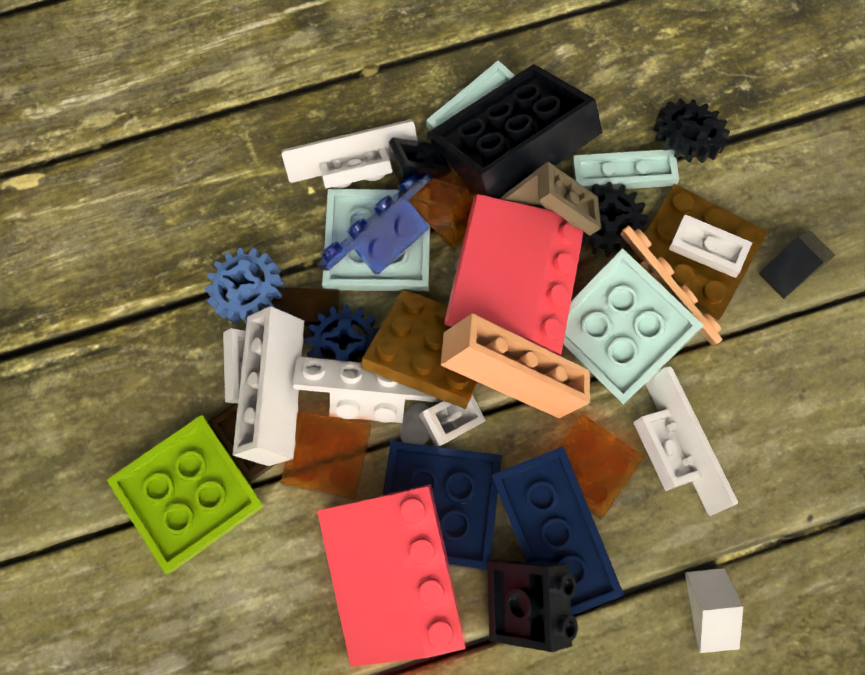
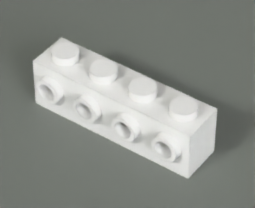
(266, 391)

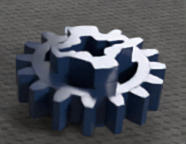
(330, 342)

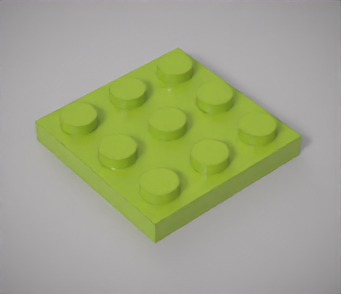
(184, 494)

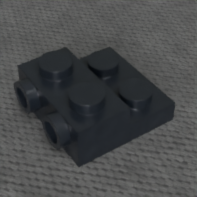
(531, 604)

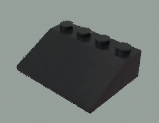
(516, 131)

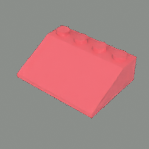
(517, 270)
(392, 578)

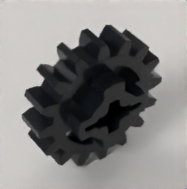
(691, 130)
(621, 213)

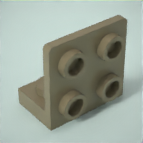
(558, 192)

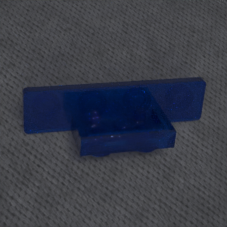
(385, 233)

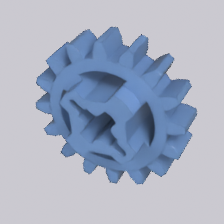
(236, 277)

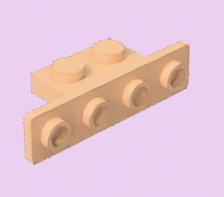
(662, 272)

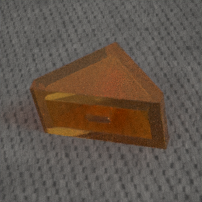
(445, 209)

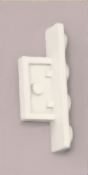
(347, 156)
(355, 391)
(680, 445)

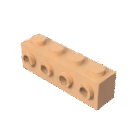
(515, 366)

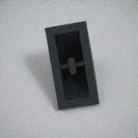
(416, 158)
(796, 264)

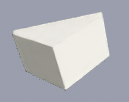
(449, 421)
(714, 610)

